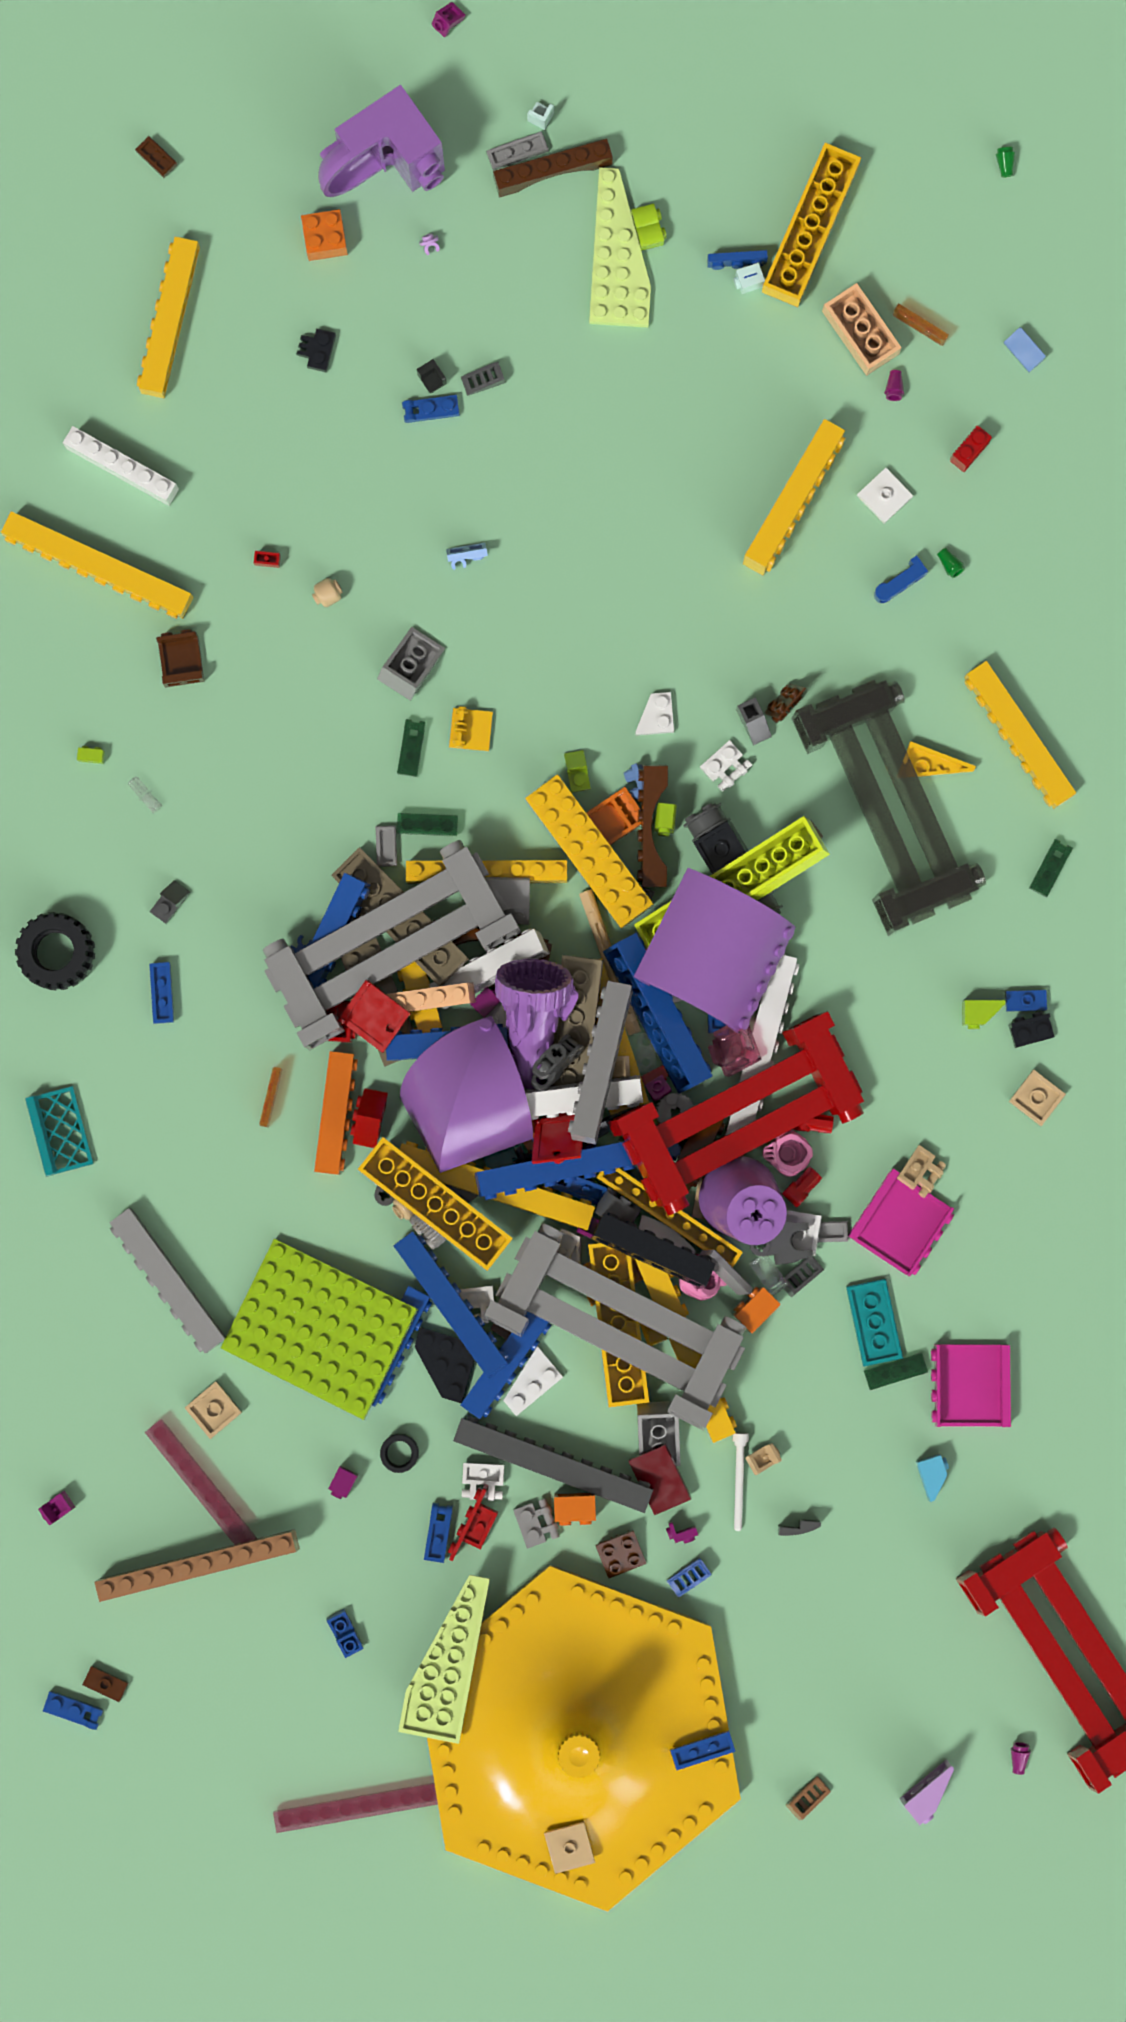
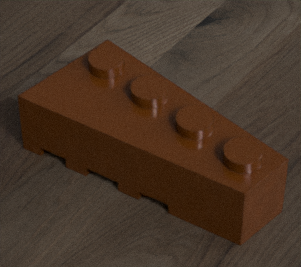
(699, 1141)

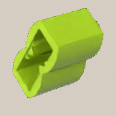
(648, 227)
(665, 819)

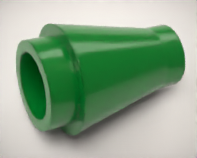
(1005, 159)
(951, 563)

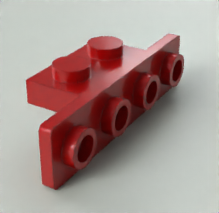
(477, 1526)

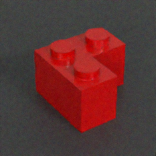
(368, 1117)

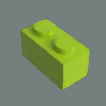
(89, 755)

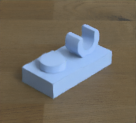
(473, 552)

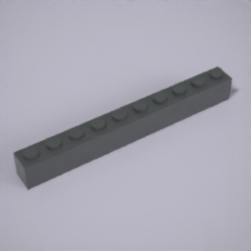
(552, 1464)

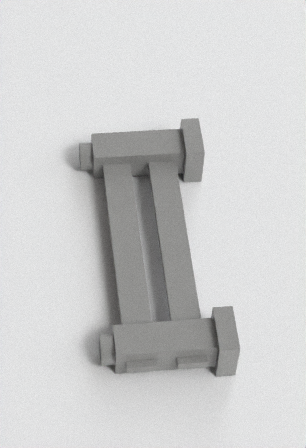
(309, 1005)
(522, 1294)

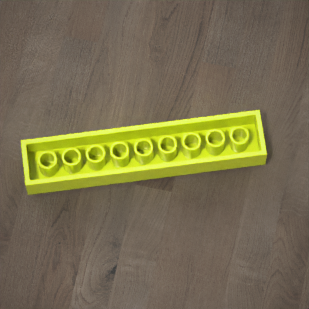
(760, 868)

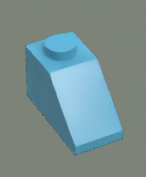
(932, 1474)

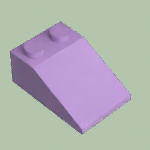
(926, 1795)

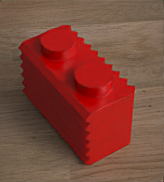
(970, 448)

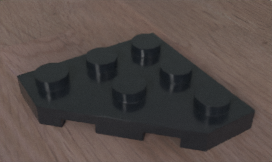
(446, 1362)

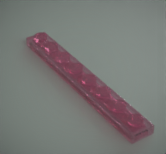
(199, 1483)
(355, 1807)

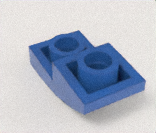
(344, 1633)

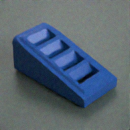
(706, 1573)

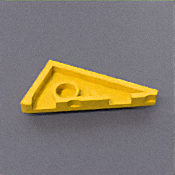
(931, 762)

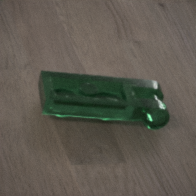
(411, 748)
(1050, 868)

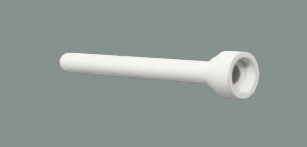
(740, 1440)

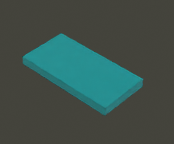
(874, 1322)

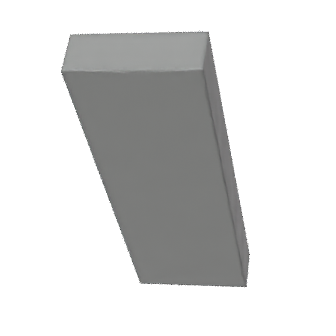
(517, 151)
(727, 1273)

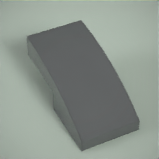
(804, 1527)

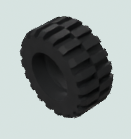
(31, 938)

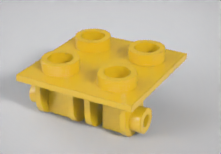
(470, 729)

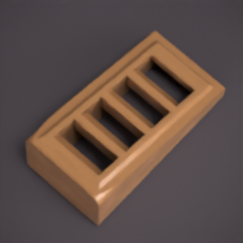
(803, 1793)

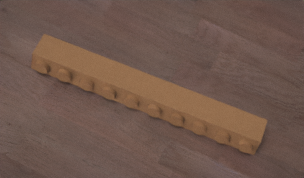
(197, 1565)

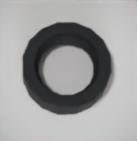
(414, 1453)

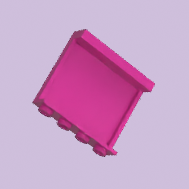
(901, 1224)
(971, 1385)

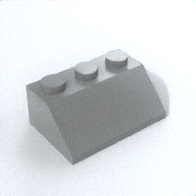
(515, 895)

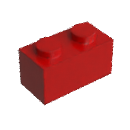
(267, 559)
(648, 1077)

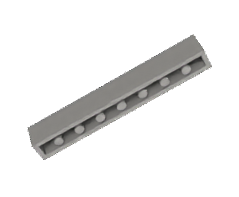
(601, 1062)
(167, 1280)

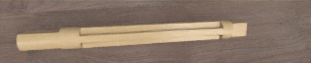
(603, 943)

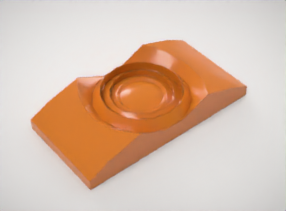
(616, 816)

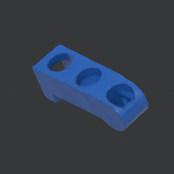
(886, 592)

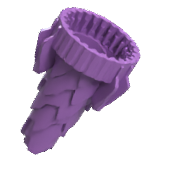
(534, 999)

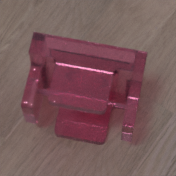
(734, 1050)

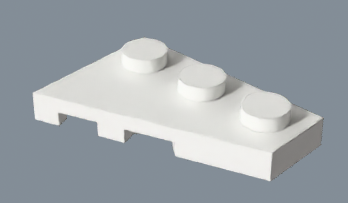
(532, 1382)

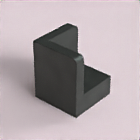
(431, 376)

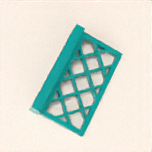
(41, 1136)

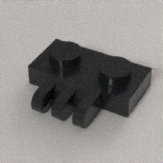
(317, 349)

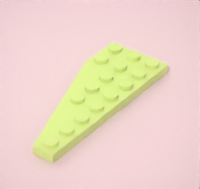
(619, 273)
(441, 1686)

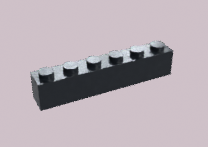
(653, 1251)

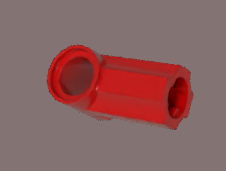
(820, 1124)
(799, 1189)

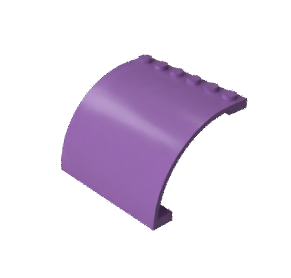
(716, 949)

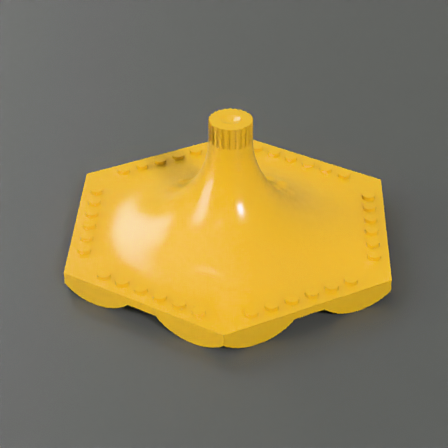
(577, 1724)

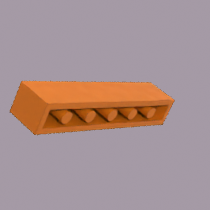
(334, 1113)

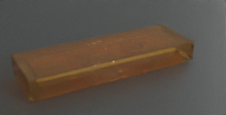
(920, 324)
(270, 1097)

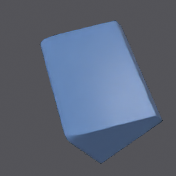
(1024, 349)

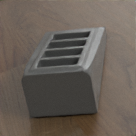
(485, 385)
(814, 1264)

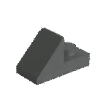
(170, 901)

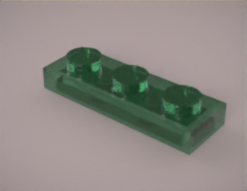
(427, 824)
(895, 1371)

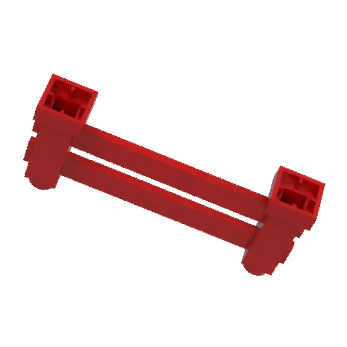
(648, 1143)
(1002, 1580)

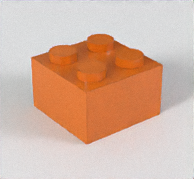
(324, 235)
(756, 1308)
(574, 1507)

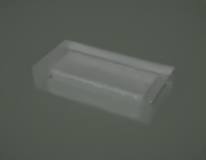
(769, 1274)

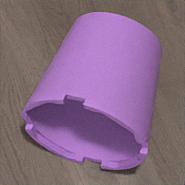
(736, 1191)

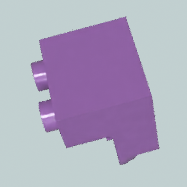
(381, 136)

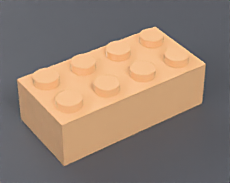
(861, 329)

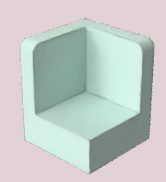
(540, 115)

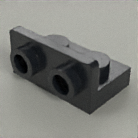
(1031, 1030)

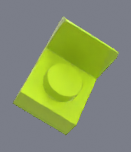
(577, 771)

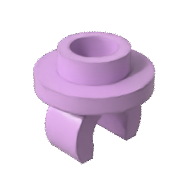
(428, 240)

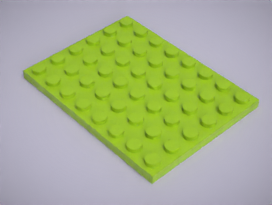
(319, 1329)

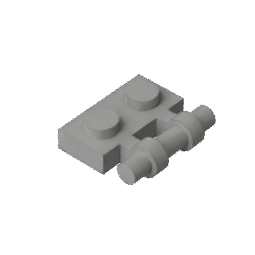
(530, 1526)

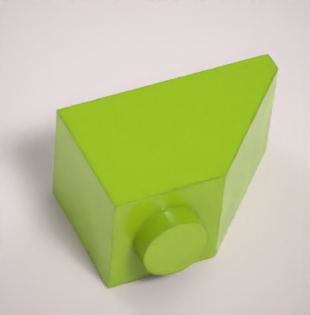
(979, 1012)

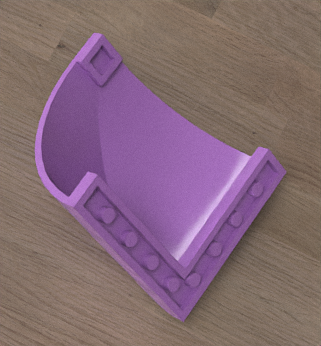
(467, 1096)

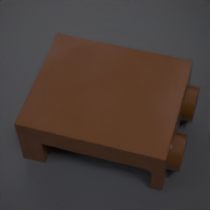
(180, 658)

